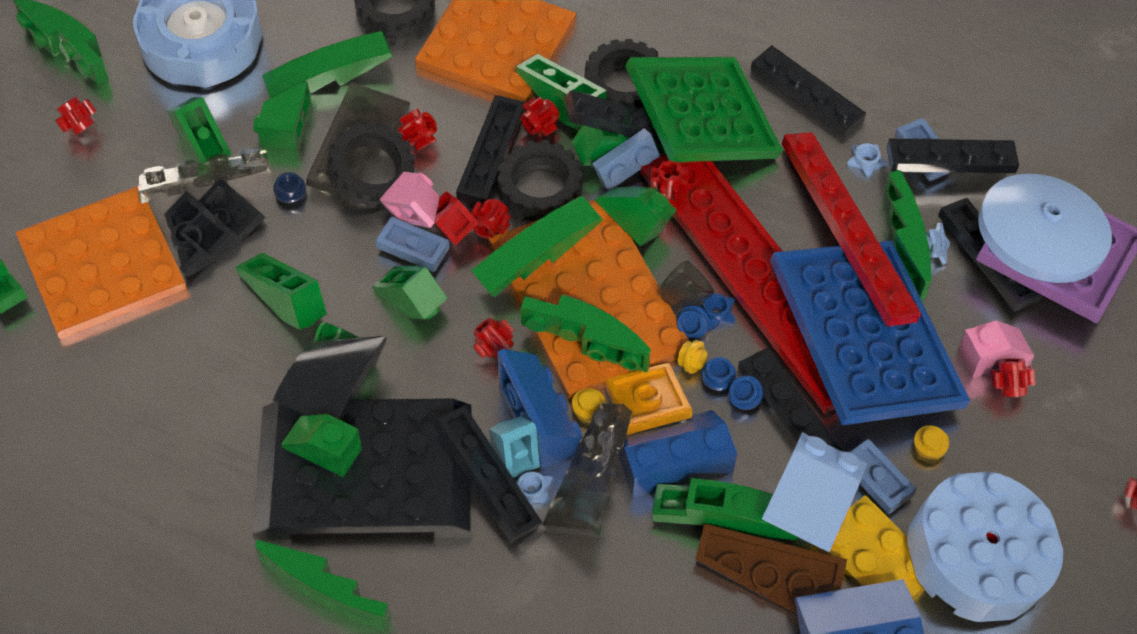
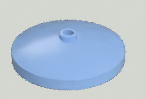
(1045, 228)

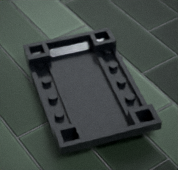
(394, 485)

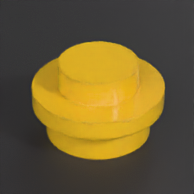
(692, 356)
(586, 403)
(931, 442)

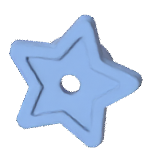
(866, 151)
(938, 243)
(540, 483)

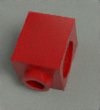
(453, 218)

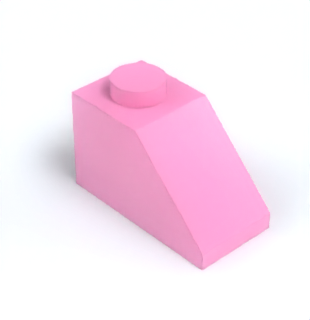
(412, 199)
(989, 343)

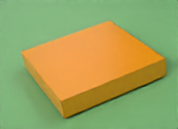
(651, 396)

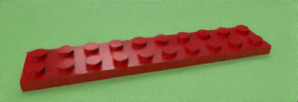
(741, 256)

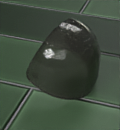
(685, 286)

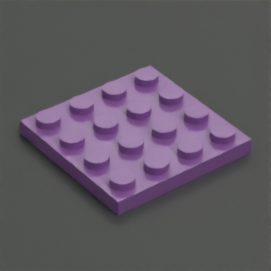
(1089, 295)

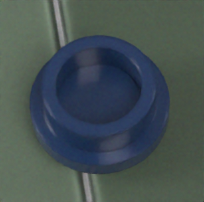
(289, 187)

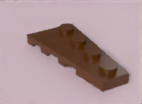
(768, 566)

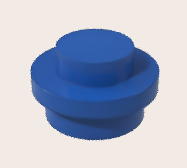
(693, 321)
(718, 373)
(745, 392)

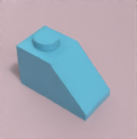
(516, 445)

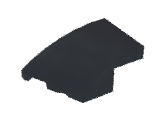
(209, 226)
(329, 375)

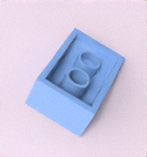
(815, 491)

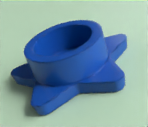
(721, 303)

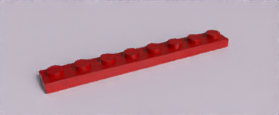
(851, 230)

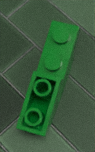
(62, 34)
(600, 333)
(716, 504)

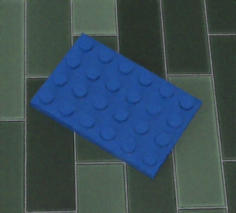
(863, 363)

